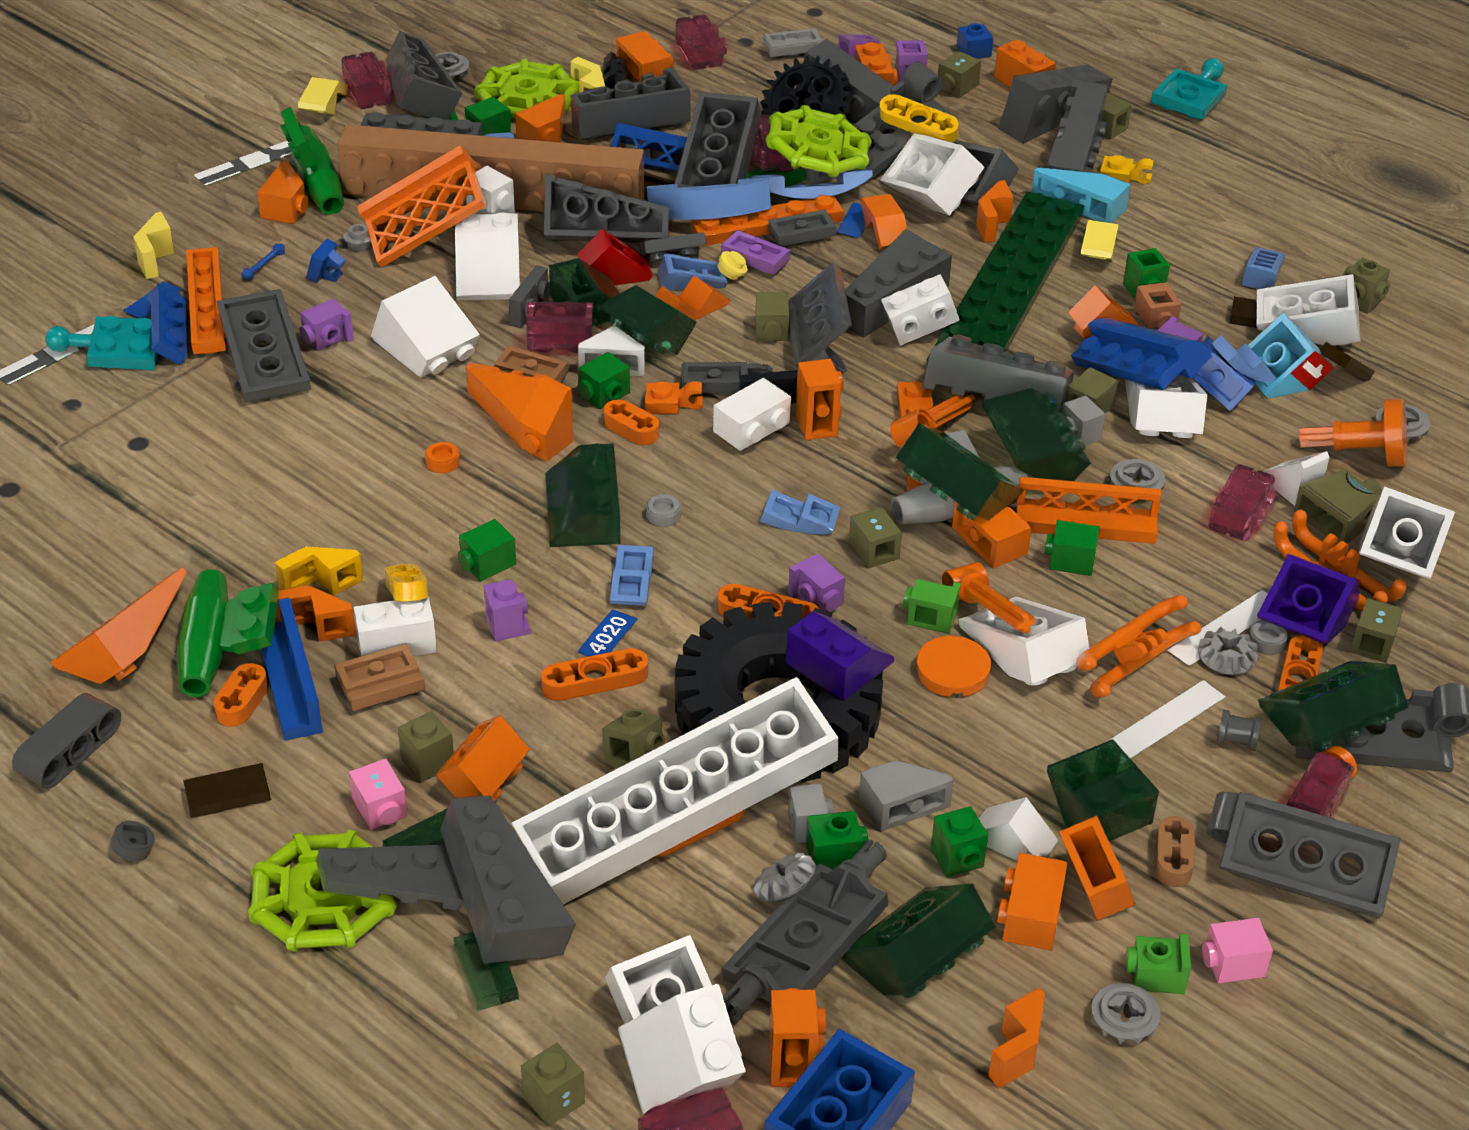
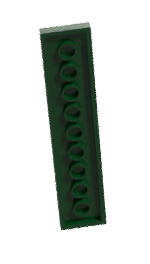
(1015, 271)

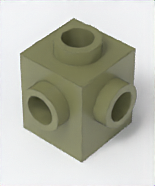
(1369, 282)
(631, 737)

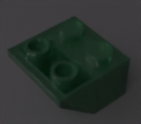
(581, 283)
(649, 319)
(1106, 786)

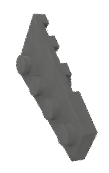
(392, 870)

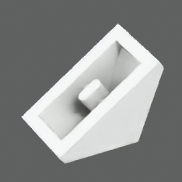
(618, 344)
(1296, 472)
(1016, 829)

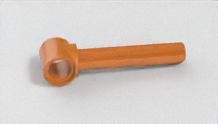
(933, 417)
(976, 589)

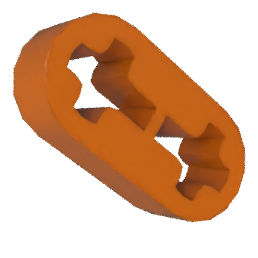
(631, 422)
(247, 697)

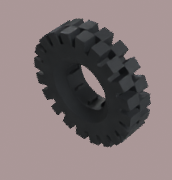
(747, 650)

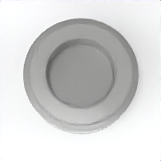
(663, 510)
(1269, 637)

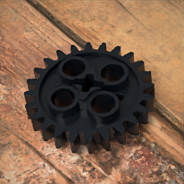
(823, 75)

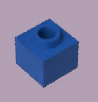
(975, 41)

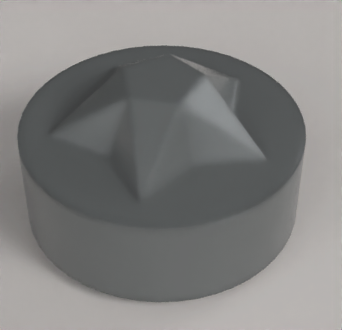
(132, 840)

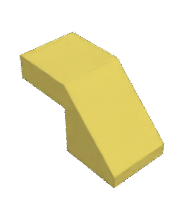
(586, 73)
(321, 95)
(1099, 240)
(152, 242)

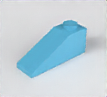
(1100, 194)

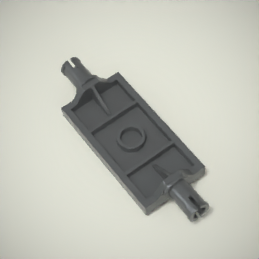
(807, 932)

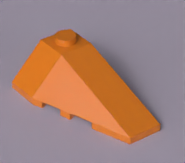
(528, 408)
(122, 638)

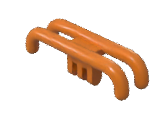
(1334, 557)
(1136, 647)

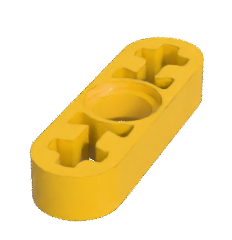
(900, 110)
(406, 582)

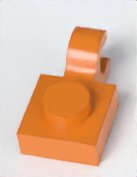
(668, 397)

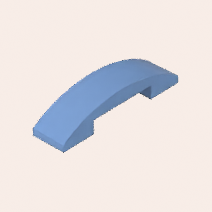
(845, 182)
(712, 200)

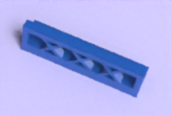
(654, 140)
(291, 678)

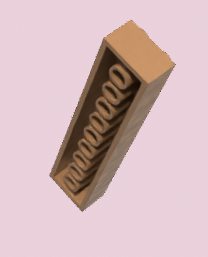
(380, 157)

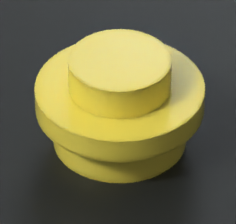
(732, 265)

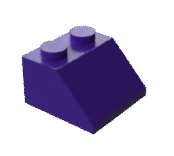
(1310, 600)
(834, 654)

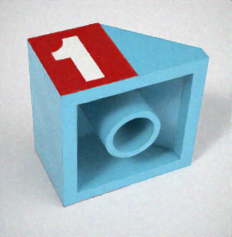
(1290, 358)

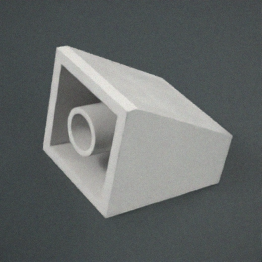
(424, 328)
(1405, 532)
(682, 1048)

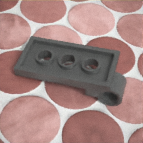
(917, 84)
(819, 317)
(270, 325)
(1431, 714)
(1244, 817)

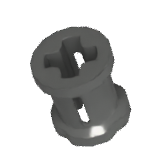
(1239, 730)

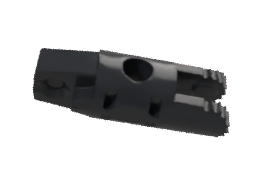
(614, 70)

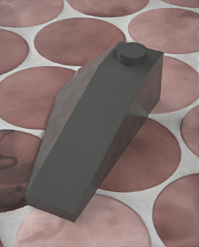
(996, 168)

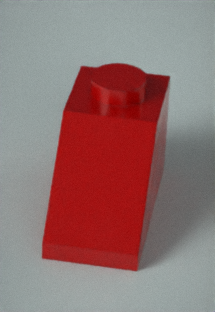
(615, 259)

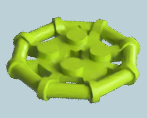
(526, 85)
(818, 141)
(309, 905)

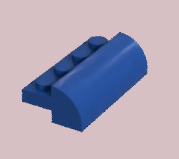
(1139, 353)

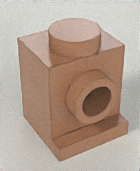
(1156, 314)

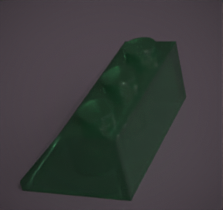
(1037, 435)
(957, 473)
(584, 498)
(1336, 704)
(920, 939)

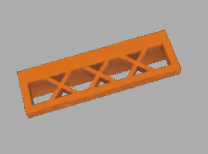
(1116, 522)

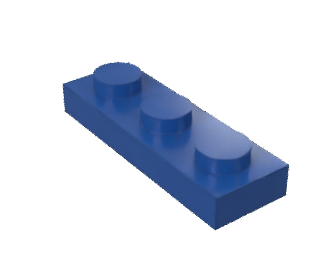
(168, 323)

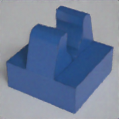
(325, 263)

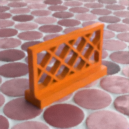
(414, 194)

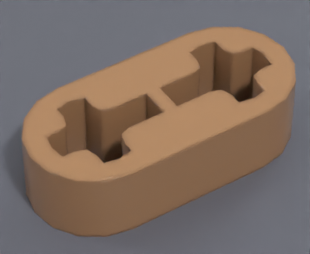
(1182, 851)

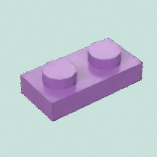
(757, 252)

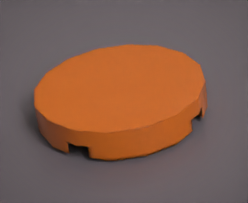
(953, 666)

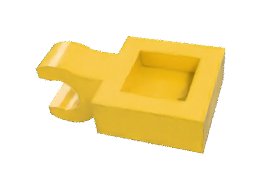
(1124, 169)

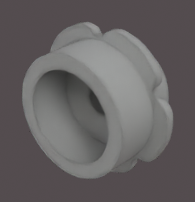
(357, 238)

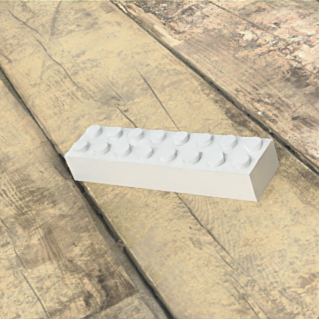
(678, 790)

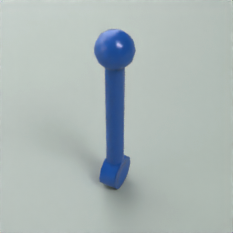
(248, 273)

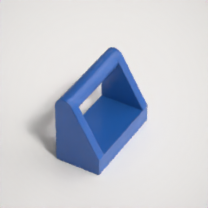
(1222, 379)

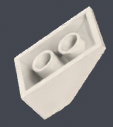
(933, 172)
(487, 257)
(1321, 307)
(1174, 409)
(1034, 656)
(656, 977)

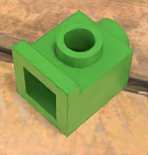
(932, 605)
(1159, 963)

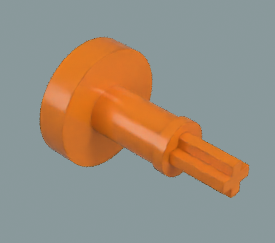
(1365, 434)

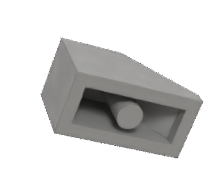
(903, 793)

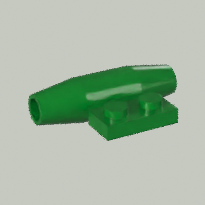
(313, 164)
(220, 625)

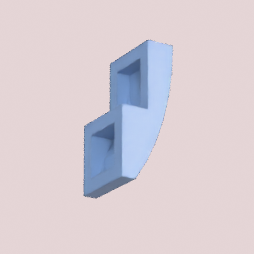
(1244, 360)
(810, 517)
(632, 575)

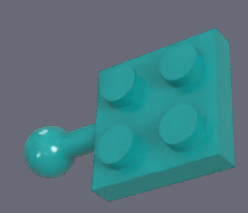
(1190, 92)
(112, 344)

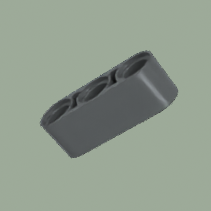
(66, 740)

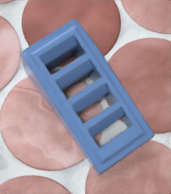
(1263, 268)
(677, 272)

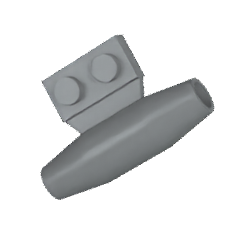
(923, 506)

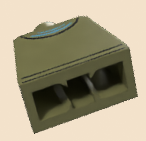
(1338, 504)

